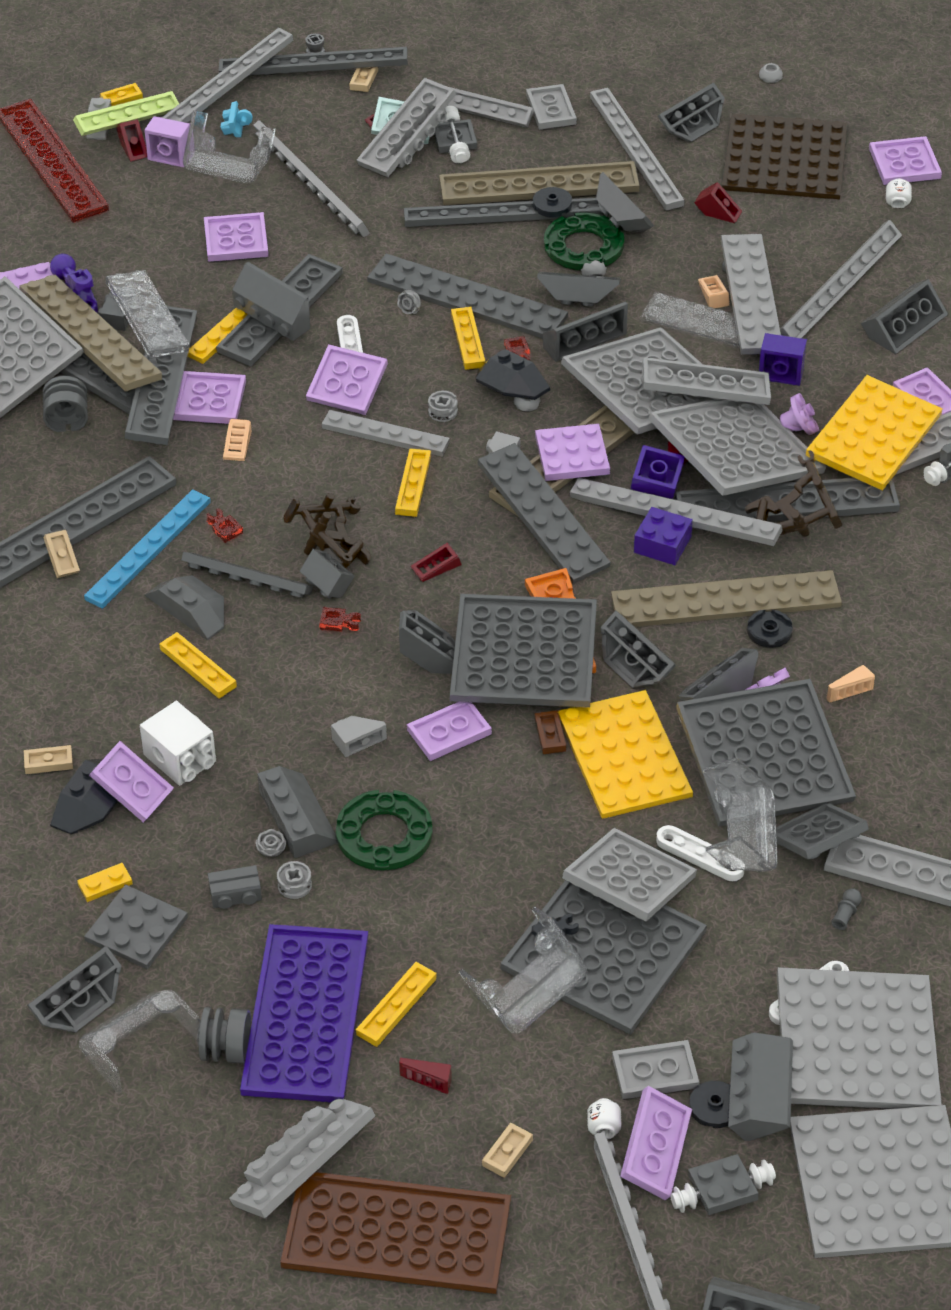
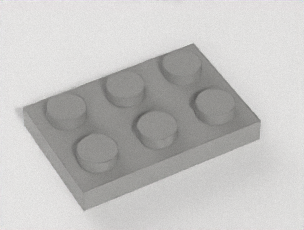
(551, 106)
(660, 1066)

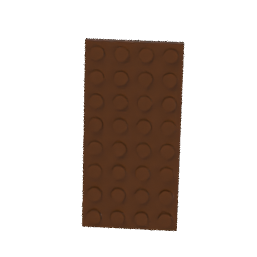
(397, 1232)

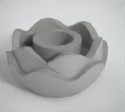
(770, 73)
(594, 269)
(409, 300)
(526, 404)
(271, 843)

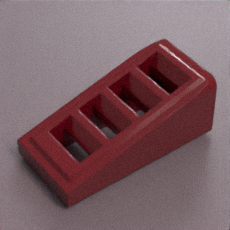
(439, 554)
(427, 1073)

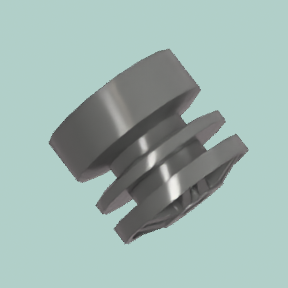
(65, 403)
(224, 1035)

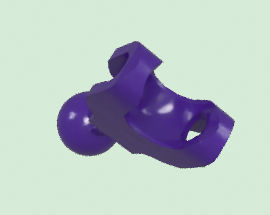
(78, 281)

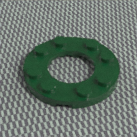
(583, 222)
(373, 803)

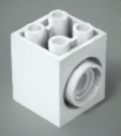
(178, 743)

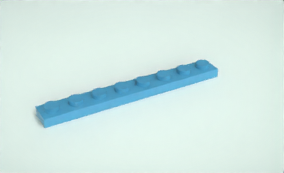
(147, 549)

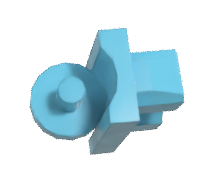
(235, 120)

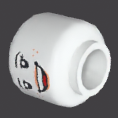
(898, 193)
(604, 1117)

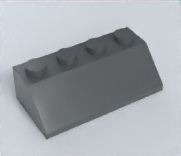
(271, 302)
(905, 317)
(586, 332)
(295, 810)
(760, 1085)
(735, 1296)

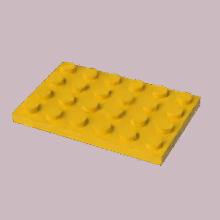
(874, 432)
(624, 754)

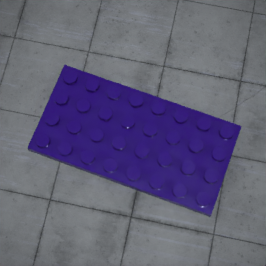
(305, 1013)

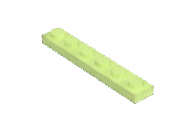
(113, 116)

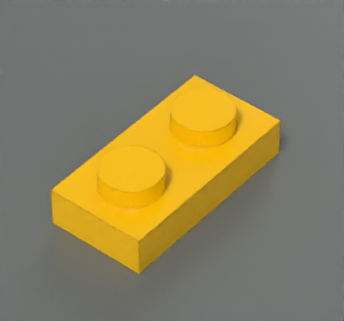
(123, 94)
(104, 882)

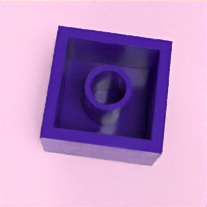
(783, 358)
(657, 472)
(663, 535)

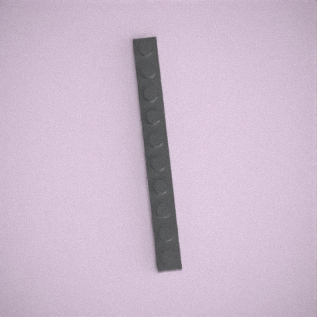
(328, 61)
(489, 213)

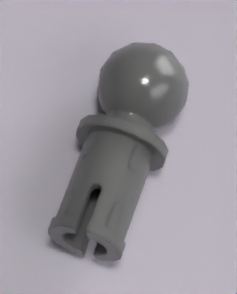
(846, 908)

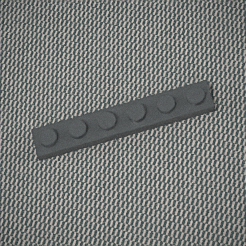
(256, 577)

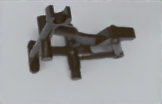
(796, 520)
(326, 538)

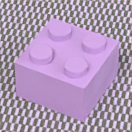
(166, 140)

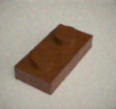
(550, 732)

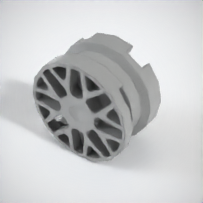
(443, 405)
(294, 879)

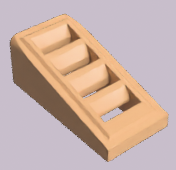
(715, 295)
(235, 430)
(851, 684)

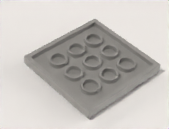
(629, 874)

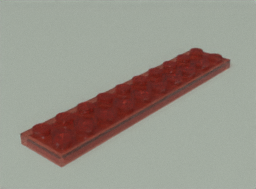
(52, 161)

